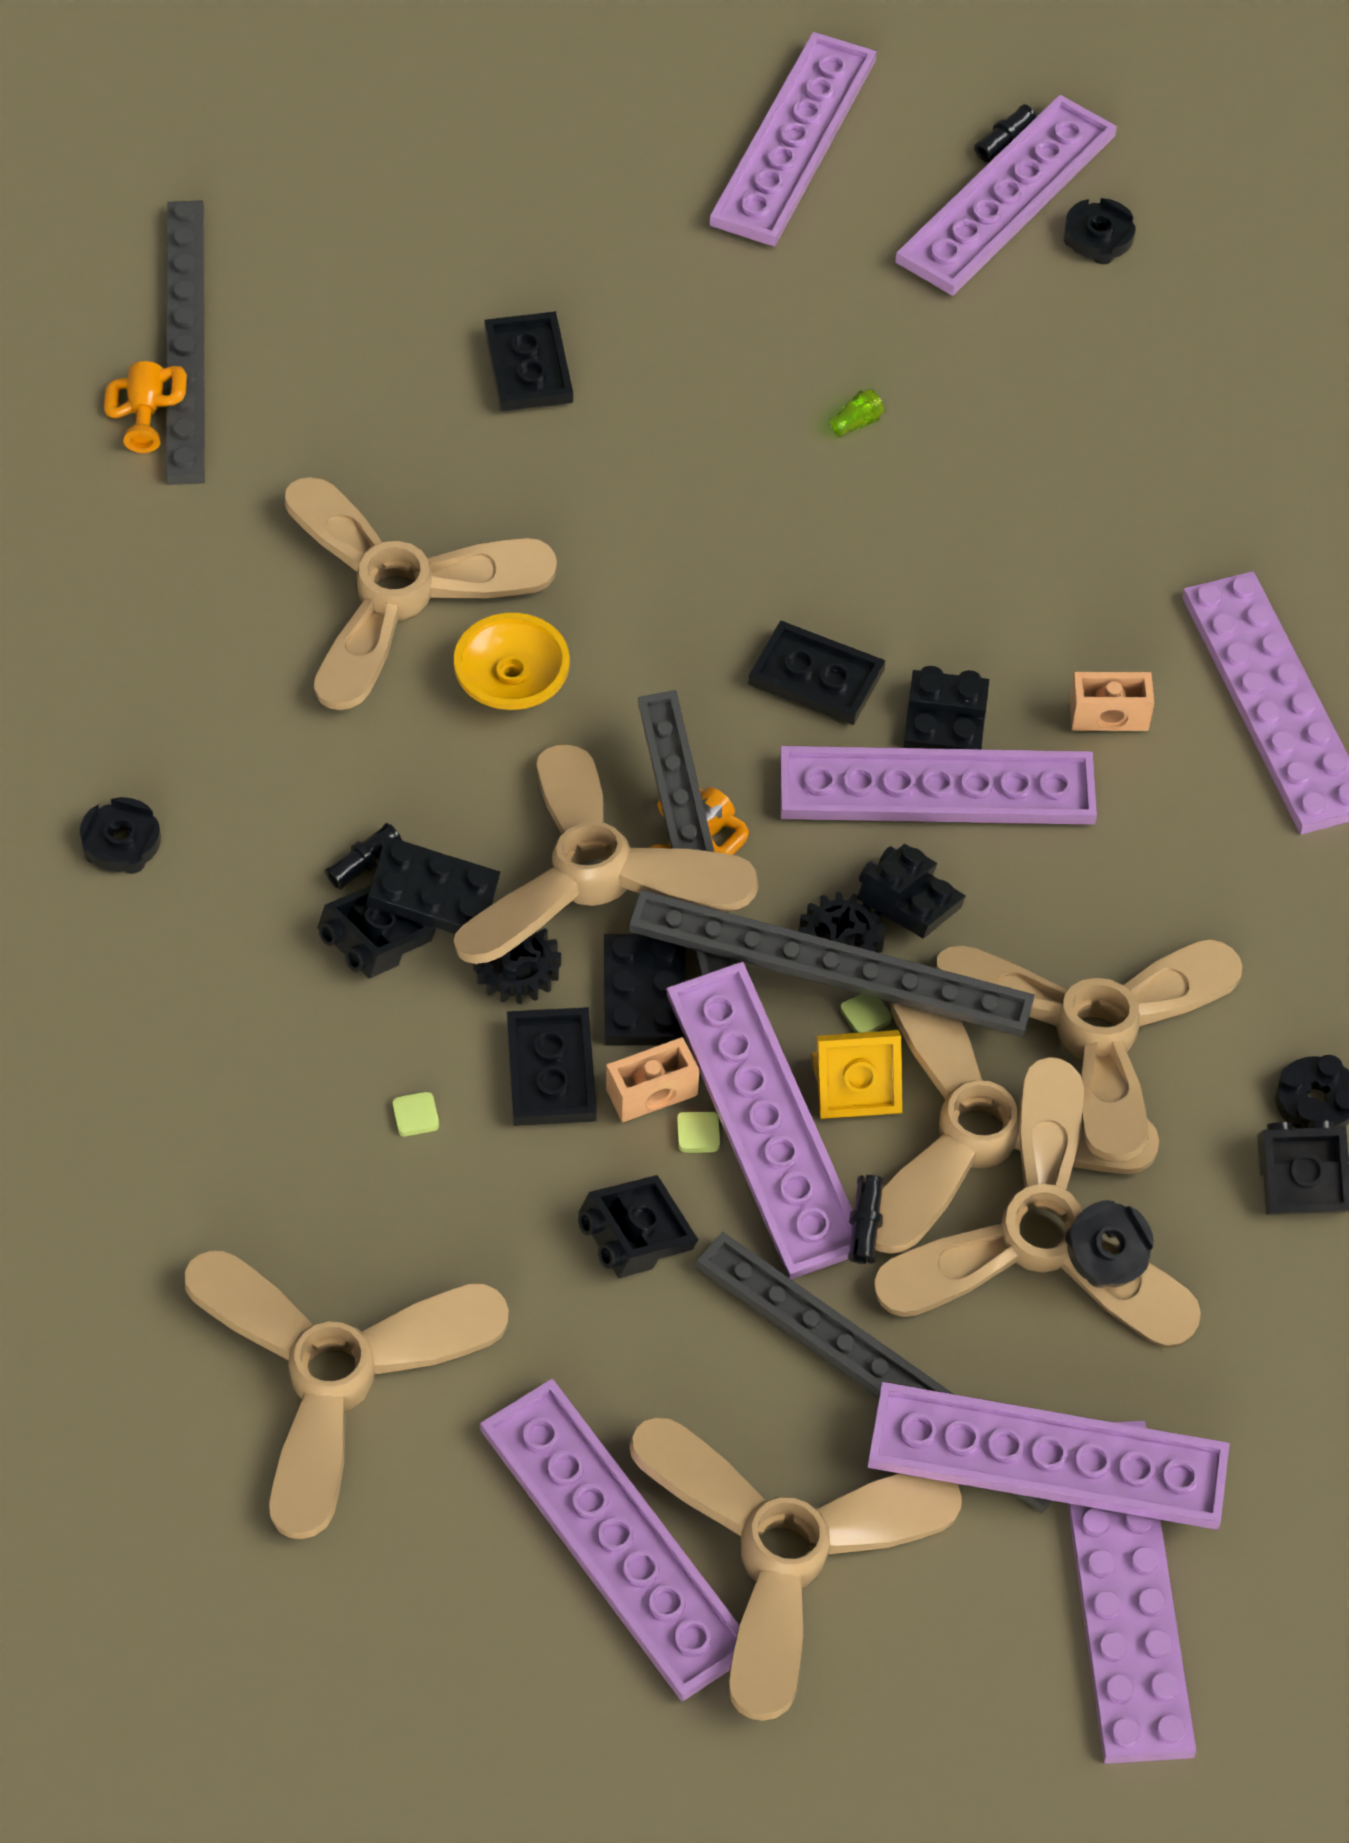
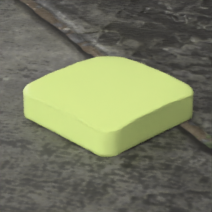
(865, 1013)
(415, 1114)
(698, 1132)

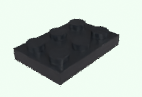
(528, 361)
(816, 672)
(430, 886)
(636, 989)
(551, 1066)

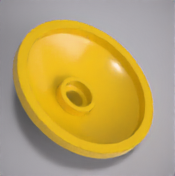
(511, 647)

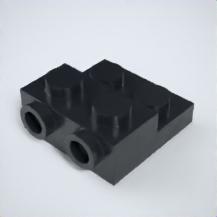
(946, 710)
(907, 891)
(367, 936)
(1304, 1168)
(635, 1225)

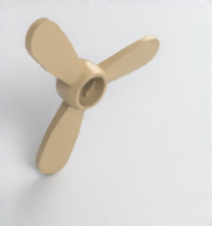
(364, 643)
(577, 807)
(1113, 1097)
(930, 1181)
(957, 1264)
(314, 1450)
(771, 1629)

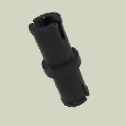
(1004, 132)
(360, 858)
(866, 1219)

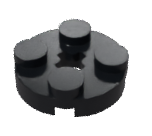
(1094, 244)
(123, 854)
(1311, 1073)
(1117, 1221)

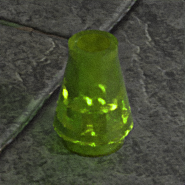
(858, 412)

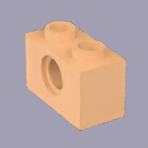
(1111, 701)
(652, 1079)

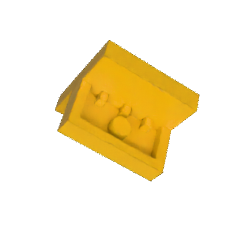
(858, 1074)

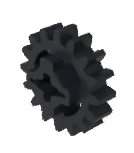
(832, 917)
(522, 969)

